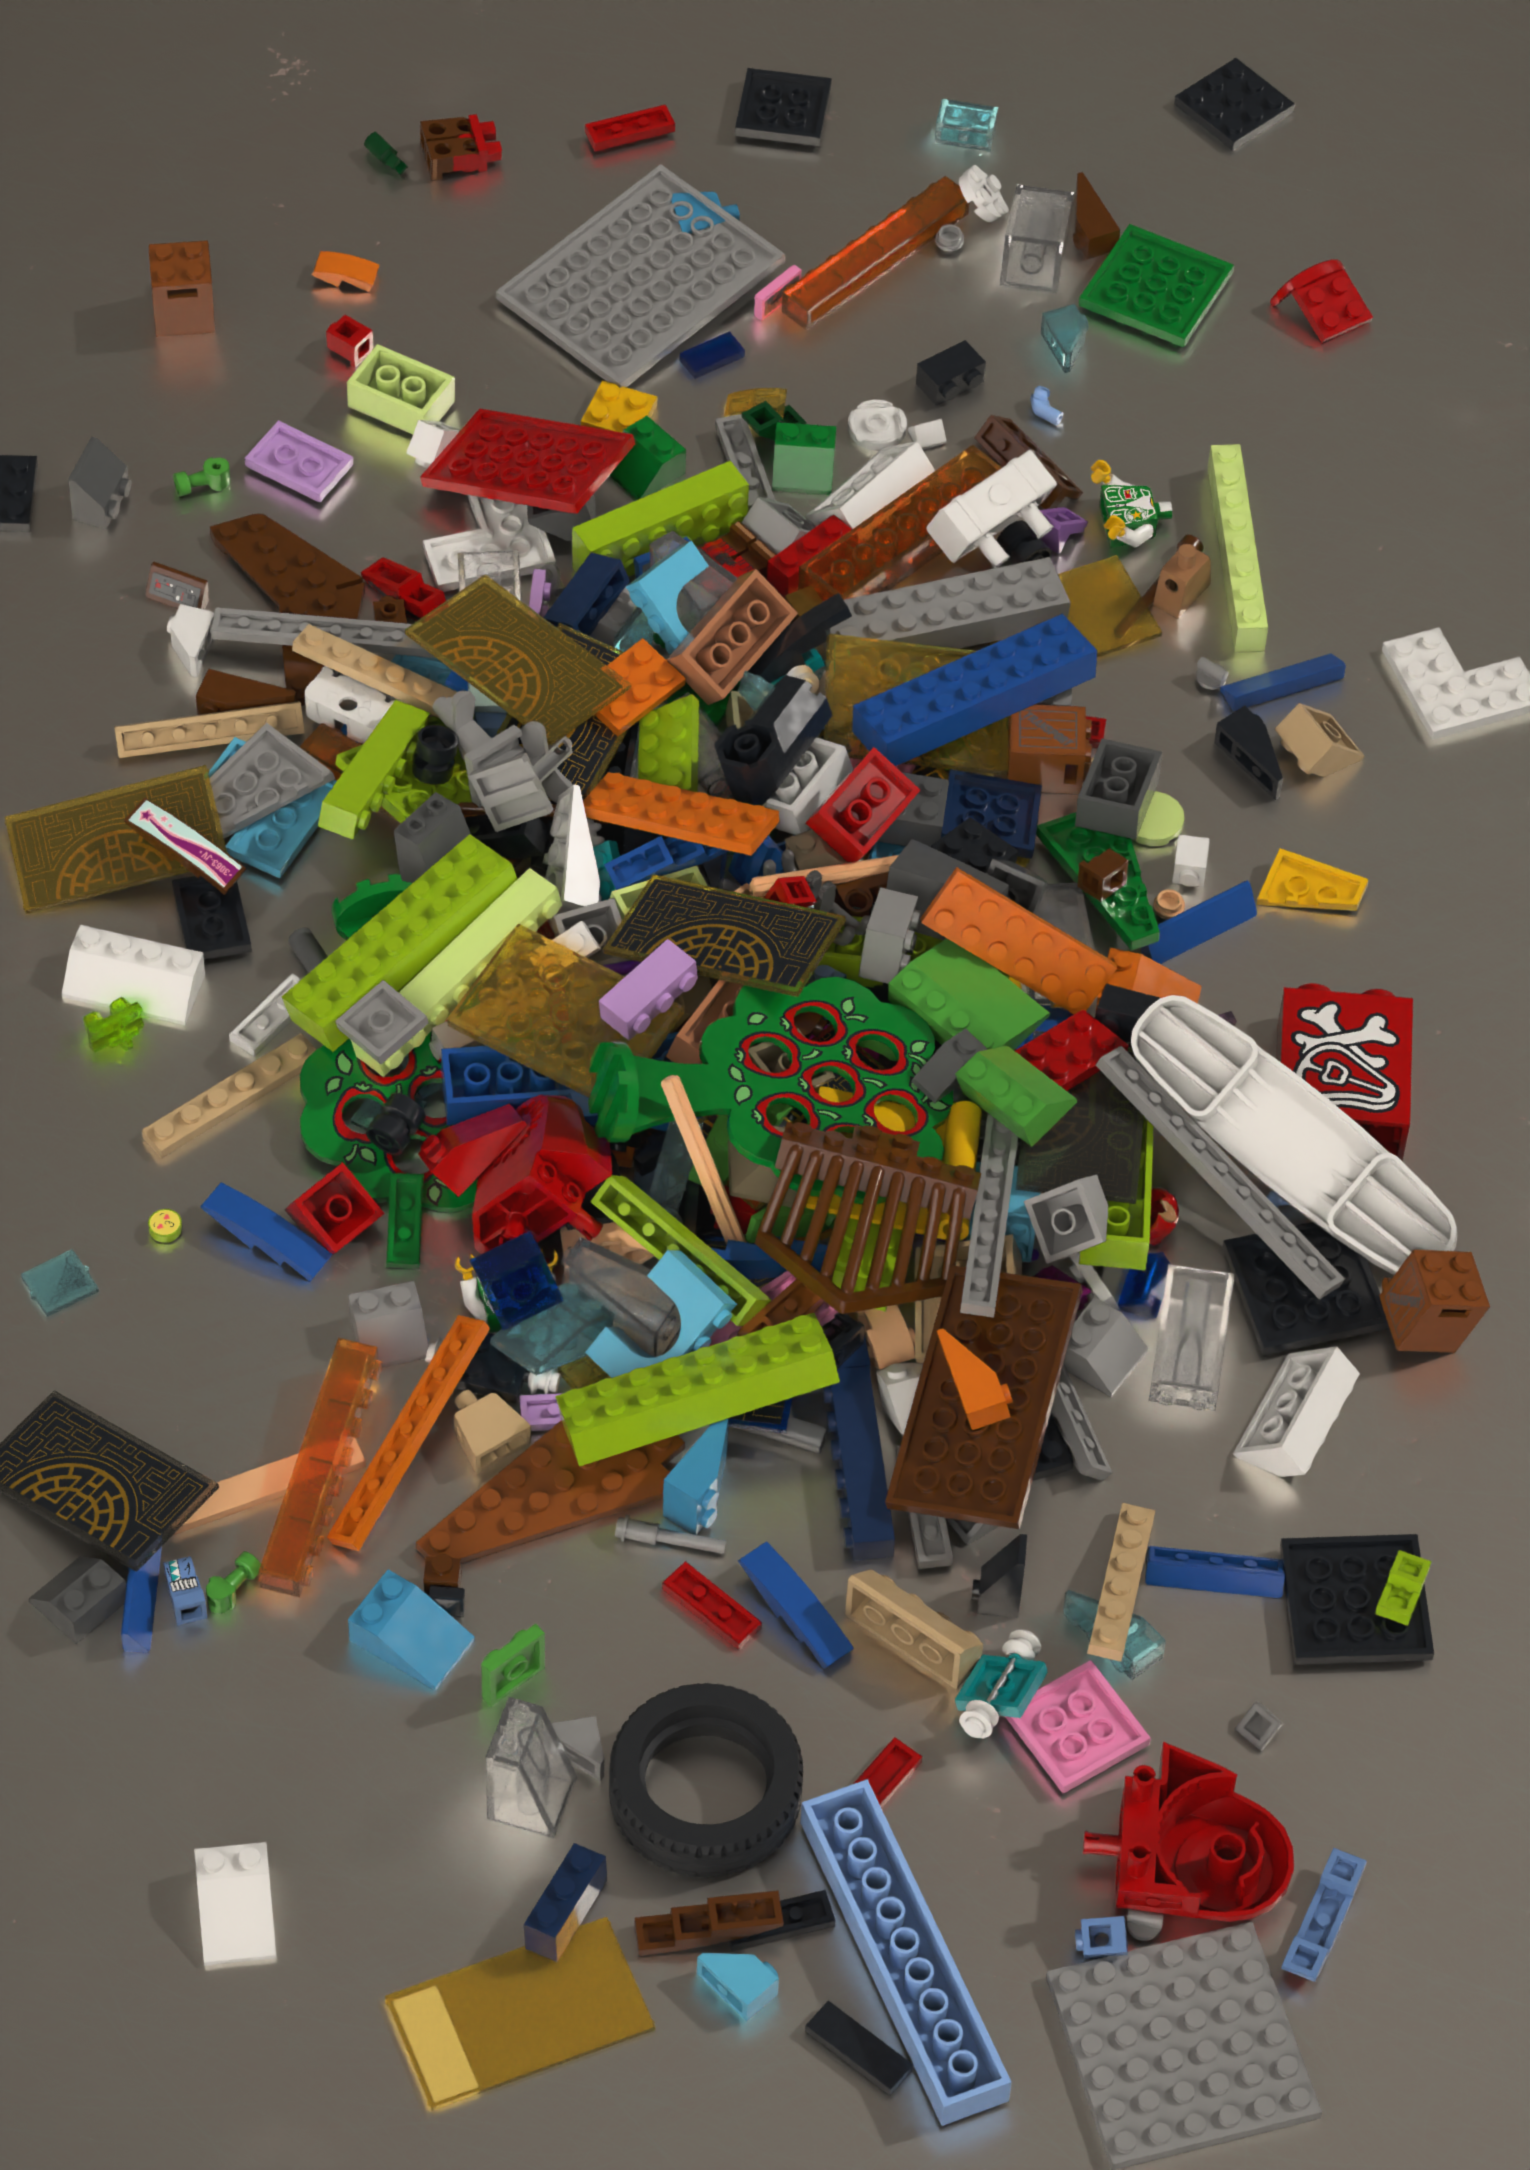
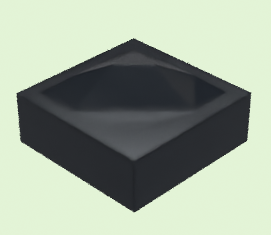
(449, 1598)

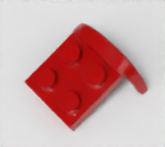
(1326, 299)

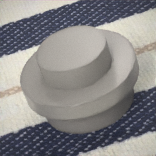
(949, 238)

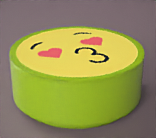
(165, 1225)

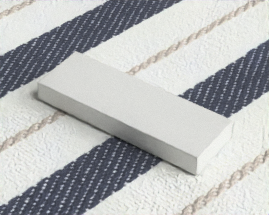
(265, 1020)

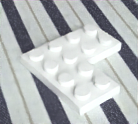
(501, 528)
(1448, 696)

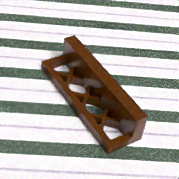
(1006, 441)

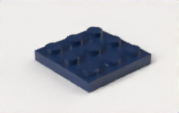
(996, 803)

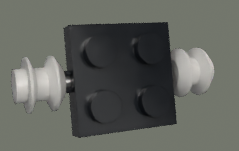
(499, 1374)

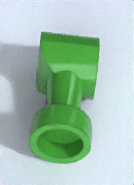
(214, 473)
(222, 1591)

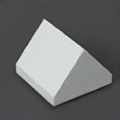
(928, 434)

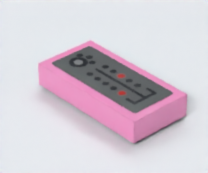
(770, 297)

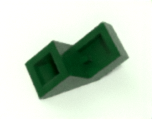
(764, 419)

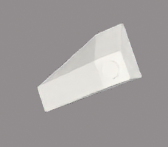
(571, 855)
(897, 1391)

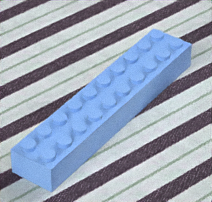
(905, 1953)

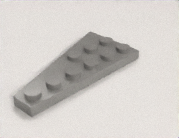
(264, 778)

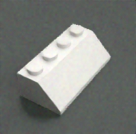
(874, 485)
(143, 971)
(1298, 1411)

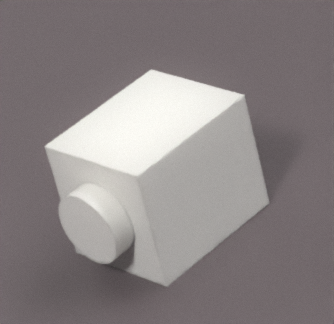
(1190, 860)

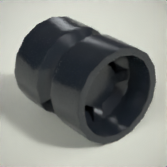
(1022, 544)
(435, 754)
(398, 1120)

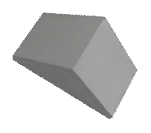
(582, 1744)

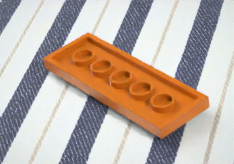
(680, 813)
(1018, 942)

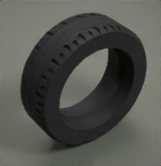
(713, 1712)

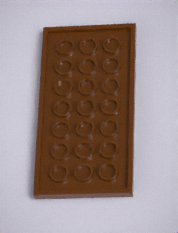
(987, 1470)

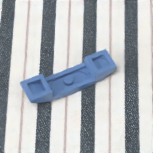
(1325, 1915)

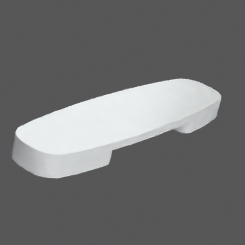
(1290, 1135)

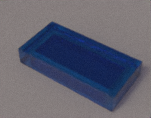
(712, 355)

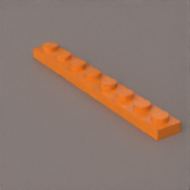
(408, 1433)

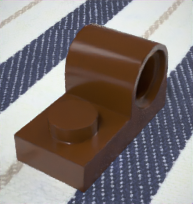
(860, 894)

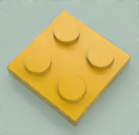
(617, 407)

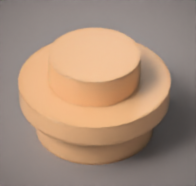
(1168, 904)

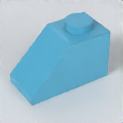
(739, 1980)

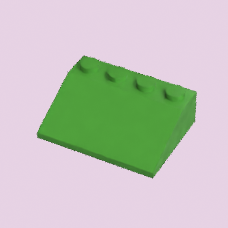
(961, 992)

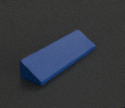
(1283, 681)
(1202, 923)
(1214, 1572)
(140, 1606)

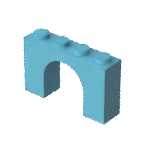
(659, 588)
(701, 1309)

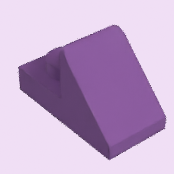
(1065, 524)

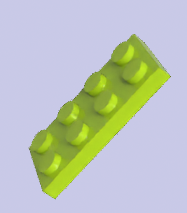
(670, 744)

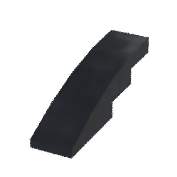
(799, 638)

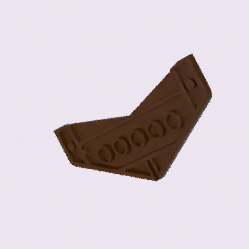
(295, 579)

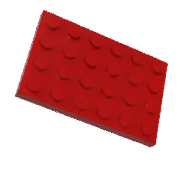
(528, 461)

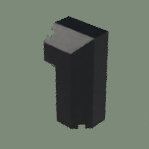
(771, 740)

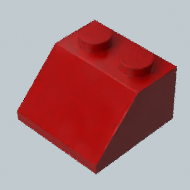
(334, 1209)

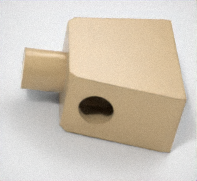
(488, 1429)

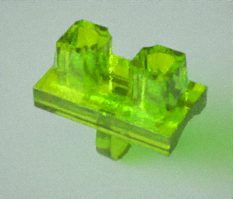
(115, 1029)

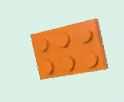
(651, 683)

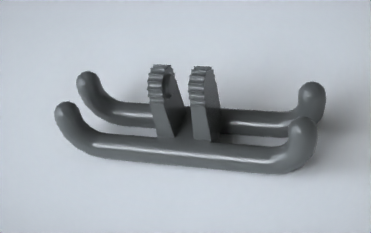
(824, 896)

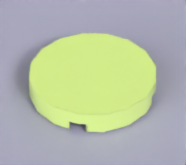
(1162, 821)

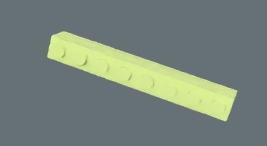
(1237, 548)
(451, 974)

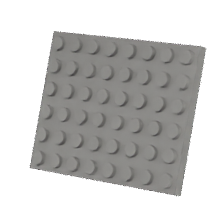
(636, 284)

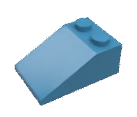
(695, 1482)
(409, 1630)

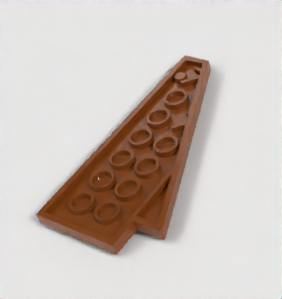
(549, 1494)

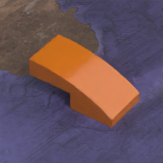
(339, 267)

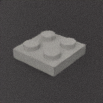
(382, 1022)

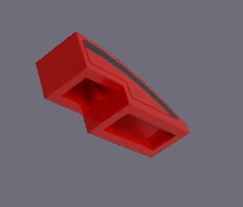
(403, 583)

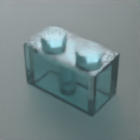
(966, 125)

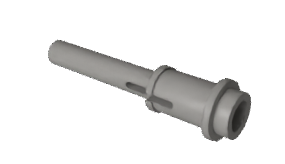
(651, 1533)

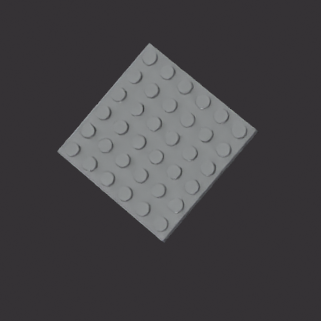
(1183, 2045)

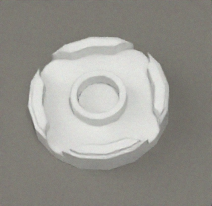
(877, 425)

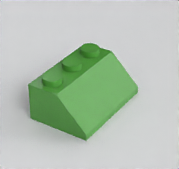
(1014, 1092)

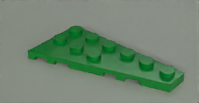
(1126, 908)

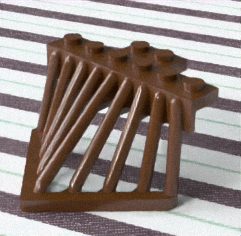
(879, 1167)

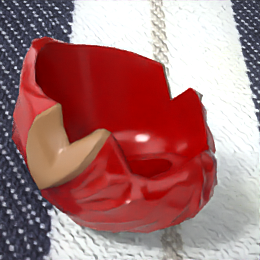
(1163, 1214)

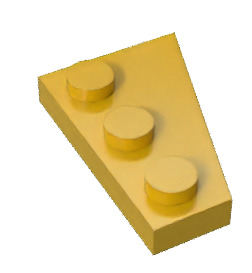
(1310, 884)

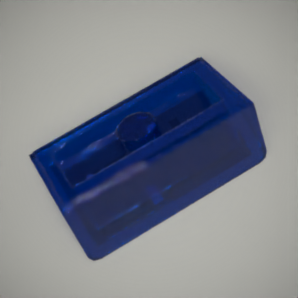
(1145, 1288)

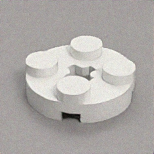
(984, 192)

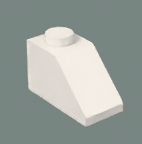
(430, 440)
(191, 636)

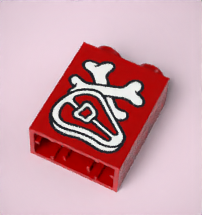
(1353, 1054)

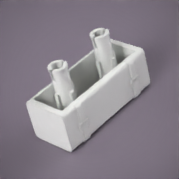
(992, 506)

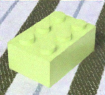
(399, 389)

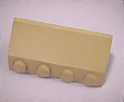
(912, 1627)

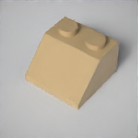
(1317, 741)

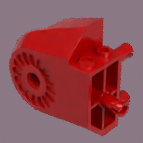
(541, 1176)
(1195, 1843)

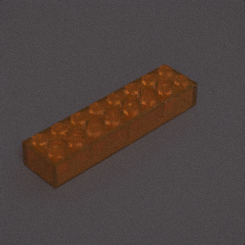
(895, 538)

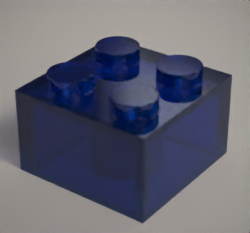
(516, 1280)

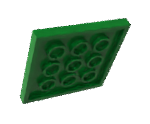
(1156, 285)

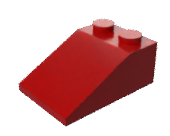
(862, 806)
(468, 1148)

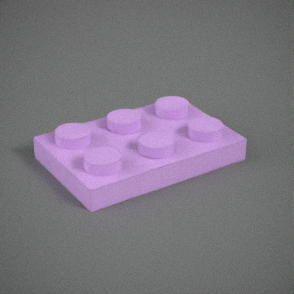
(299, 461)

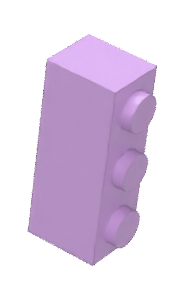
(648, 990)

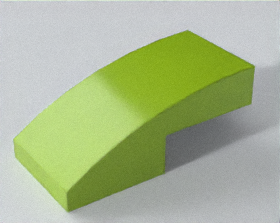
(1403, 1587)

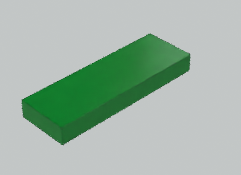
(405, 1221)

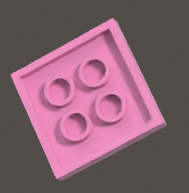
(1079, 1727)

